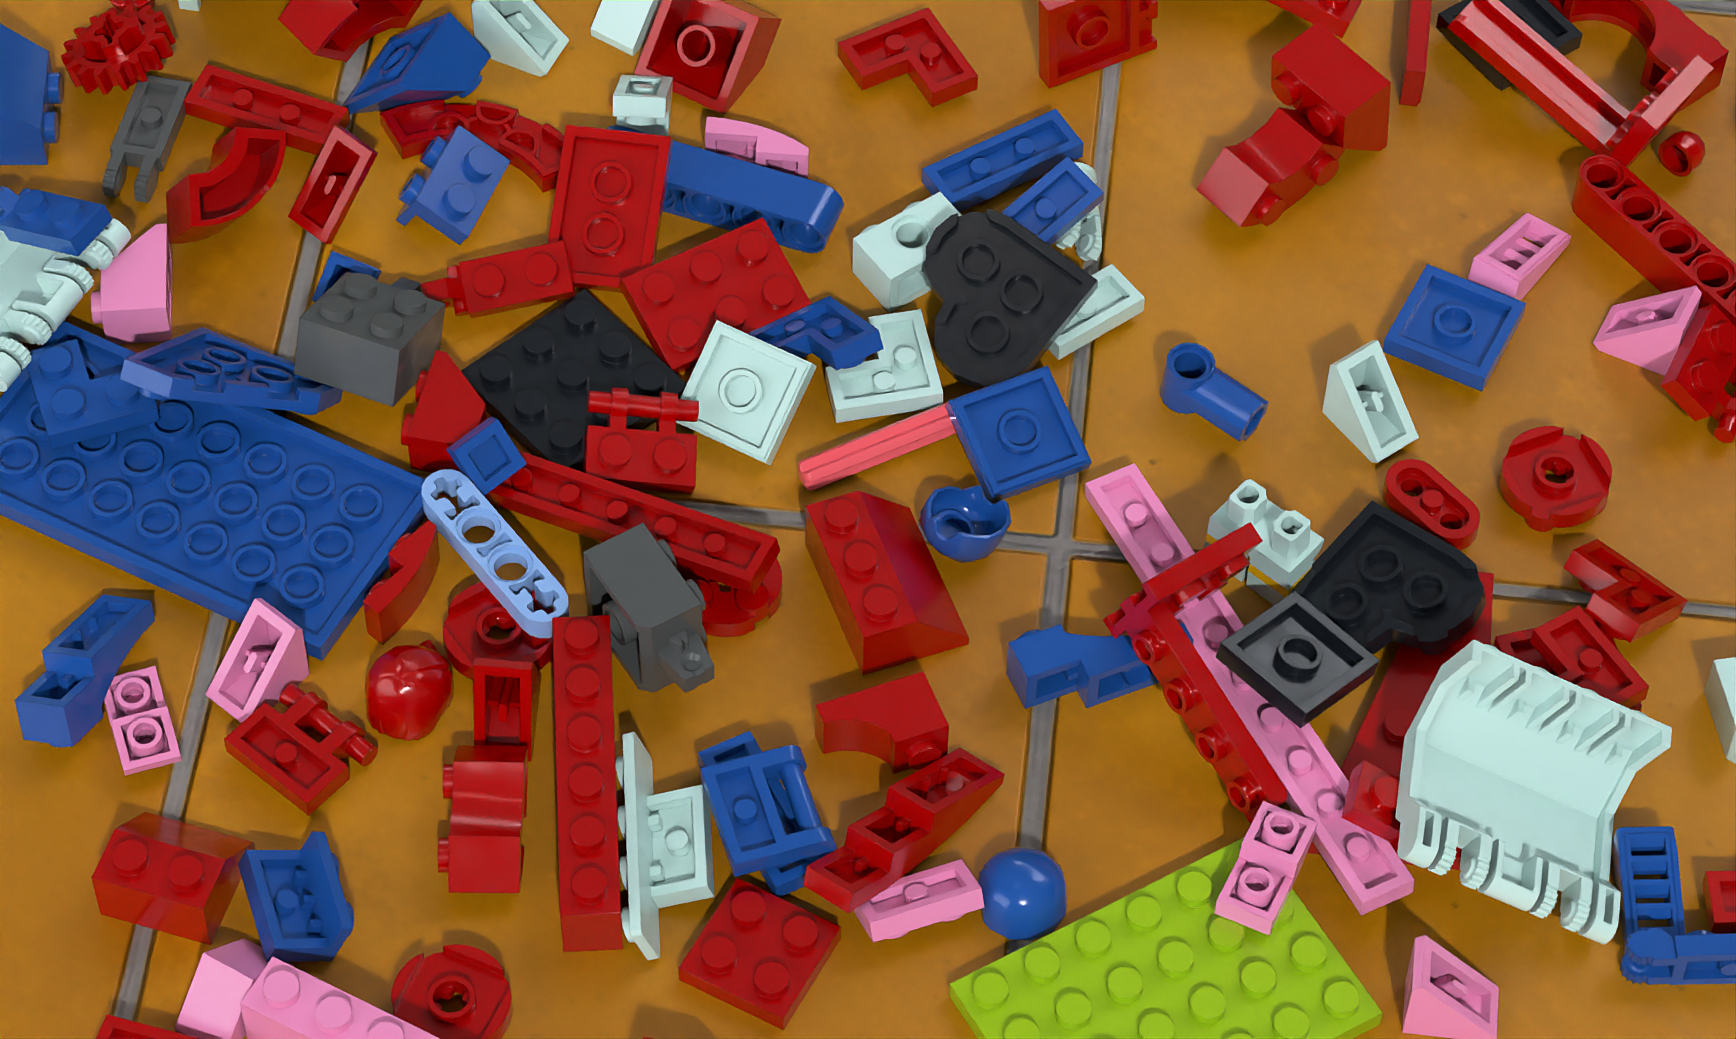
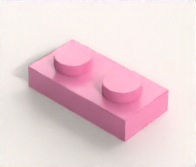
(921, 900)

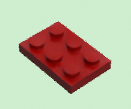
(609, 203)
(728, 279)

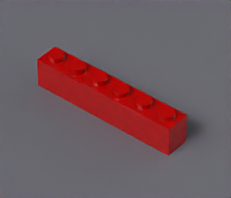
(586, 784)

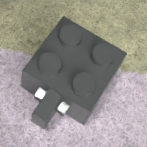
(369, 337)
(651, 611)

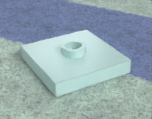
(746, 391)

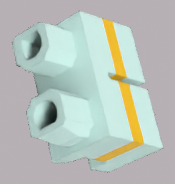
(1286, 545)

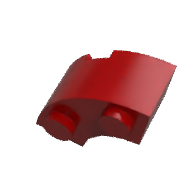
(341, 26)
(1270, 169)
(238, 177)
(486, 819)

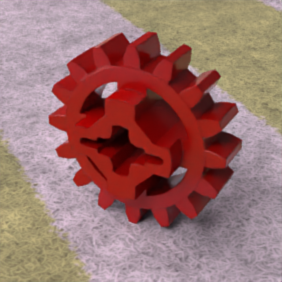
(118, 49)

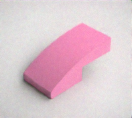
(757, 146)

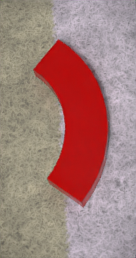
(522, 141)

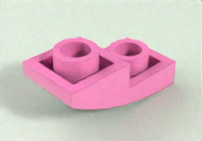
(141, 721)
(1266, 868)

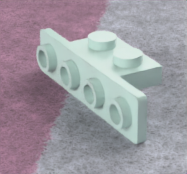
(665, 845)

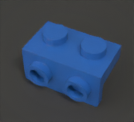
(454, 184)
(297, 901)

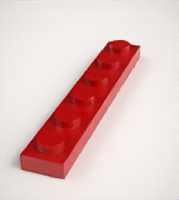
(607, 509)

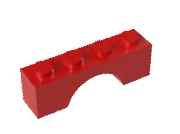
(1662, 31)

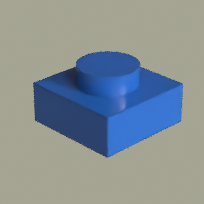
(486, 455)

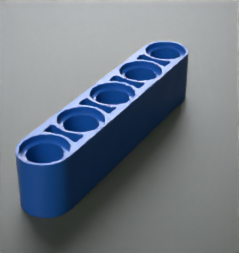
(737, 192)

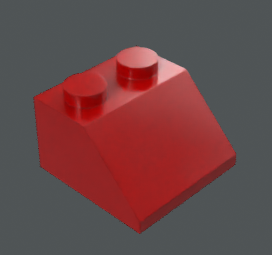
(708, 48)
(1333, 89)
(169, 876)

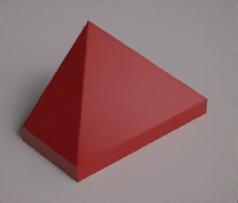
(332, 184)

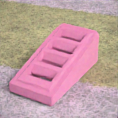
(1514, 264)

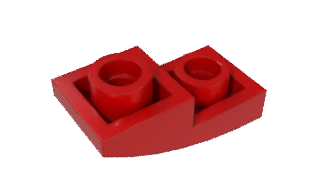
(412, 570)

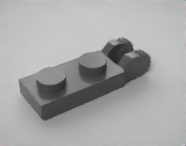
(146, 135)

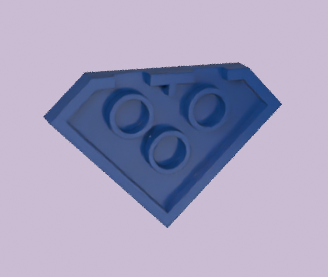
(225, 372)

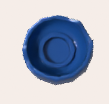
(964, 522)
(1023, 893)

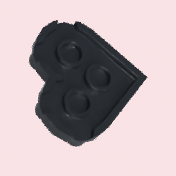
(1000, 296)
(1395, 584)

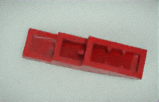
(897, 837)

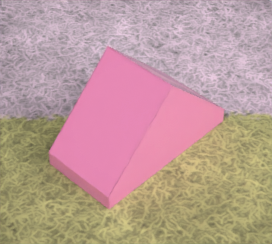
(1649, 328)
(259, 662)
(218, 988)
(1447, 996)

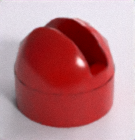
(1682, 153)

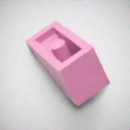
(137, 291)

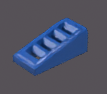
(1647, 853)

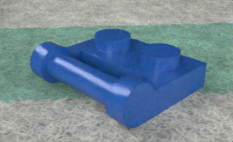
(749, 816)

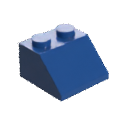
(27, 101)

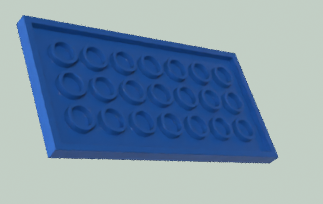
(212, 502)

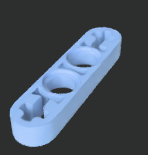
(490, 555)

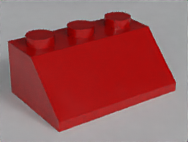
(881, 581)

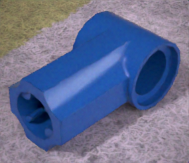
(1197, 386)

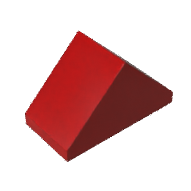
(505, 703)

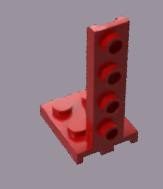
(1091, 35)
(1567, 91)
(1185, 678)

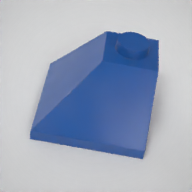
(421, 65)

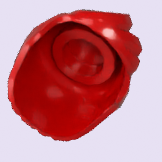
(408, 691)

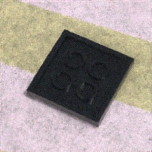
(544, 374)

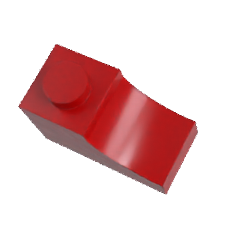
(890, 721)

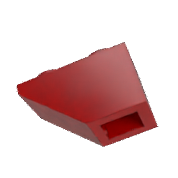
(444, 414)

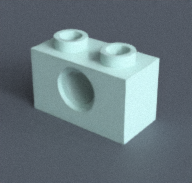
(893, 254)

